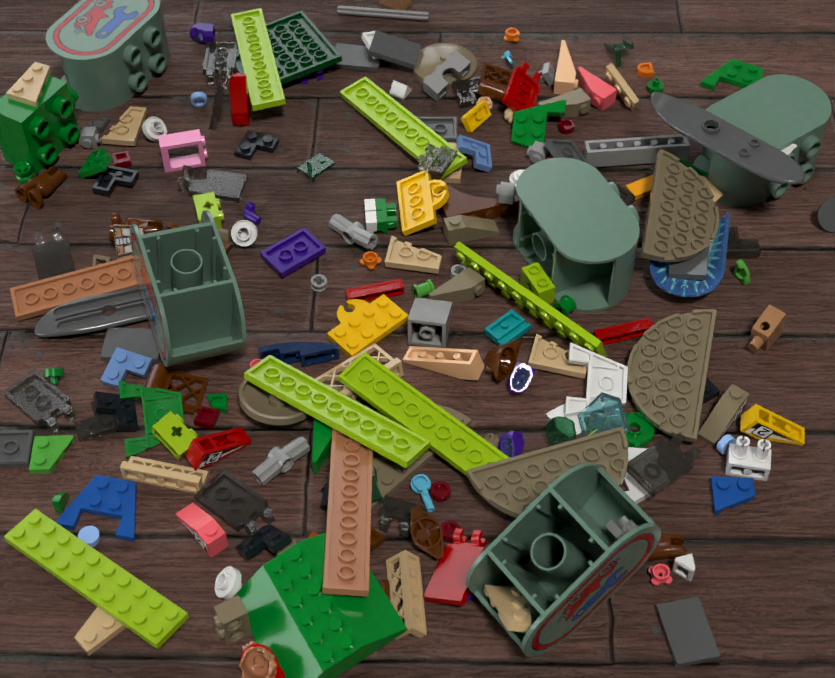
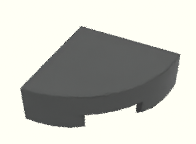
(99, 124)

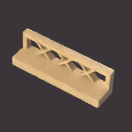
(164, 474)
(409, 591)

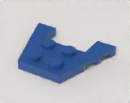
(105, 498)

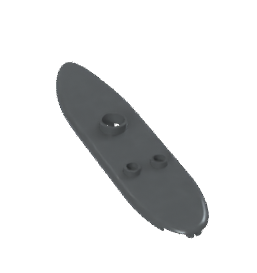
(727, 140)
(87, 315)

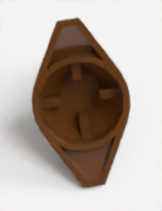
(502, 359)
(426, 532)

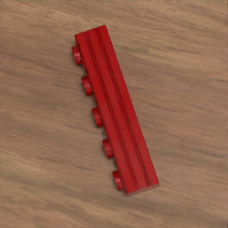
(373, 291)
(623, 331)

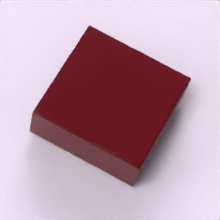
(122, 159)
(207, 417)

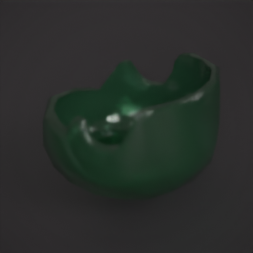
(560, 430)

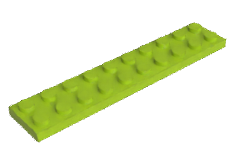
(258, 60)
(396, 121)
(527, 299)
(338, 411)
(419, 414)
(97, 578)

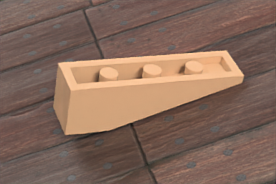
(565, 73)
(452, 362)

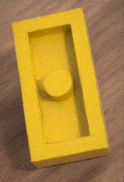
(476, 116)

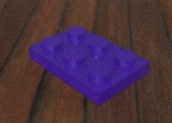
(293, 252)

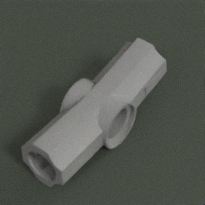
(353, 232)
(280, 460)

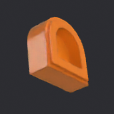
(645, 70)

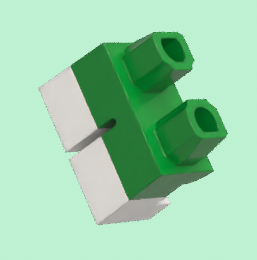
(379, 216)

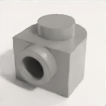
(90, 137)
(537, 152)
(506, 192)

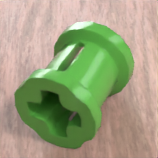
(422, 289)

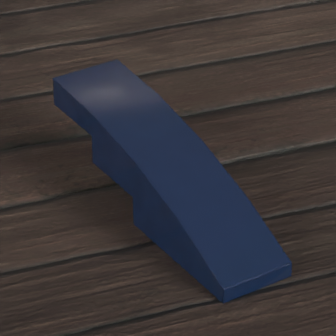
(305, 352)

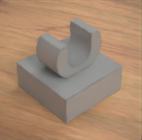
(547, 74)
(620, 528)

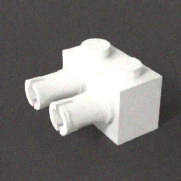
(748, 460)

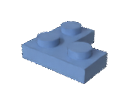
(479, 150)
(123, 363)

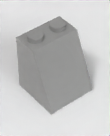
(429, 322)

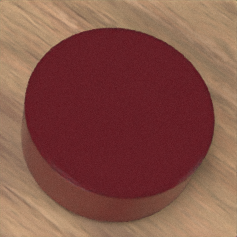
(566, 126)
(440, 491)
(448, 529)

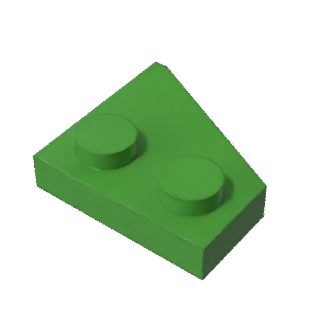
(48, 452)

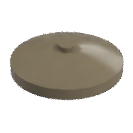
(436, 54)
(267, 407)

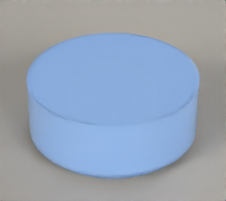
(198, 99)
(723, 444)
(90, 535)

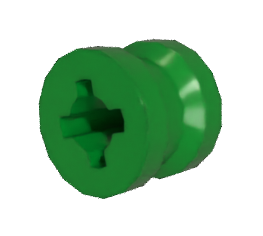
(23, 171)
(565, 305)

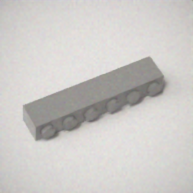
(634, 150)

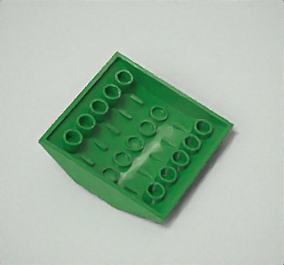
(313, 630)

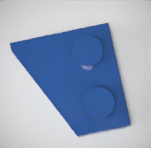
(731, 492)

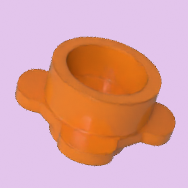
(511, 35)
(370, 260)

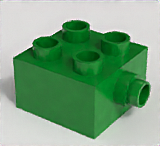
(40, 131)

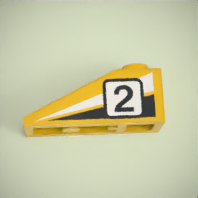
(770, 426)

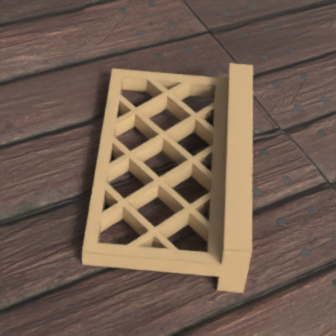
(393, 365)

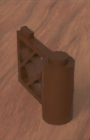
(493, 88)
(162, 378)

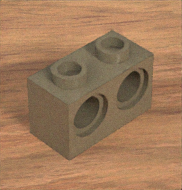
(232, 620)

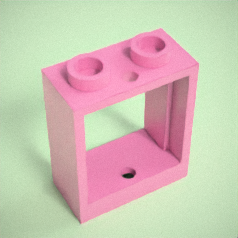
(179, 140)

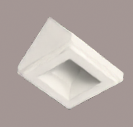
(399, 90)
(684, 566)

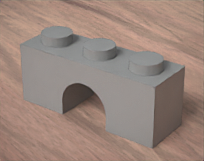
(455, 66)

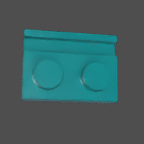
(507, 328)

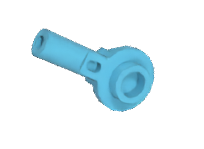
(421, 485)

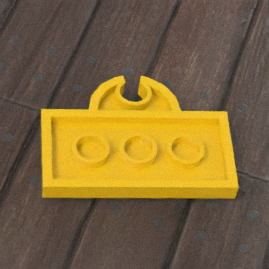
(419, 201)
(365, 324)

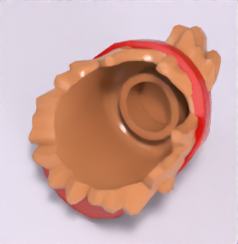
(259, 662)

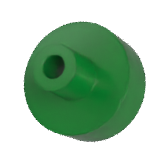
(655, 86)
(54, 373)

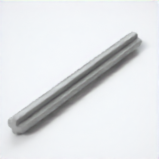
(384, 13)

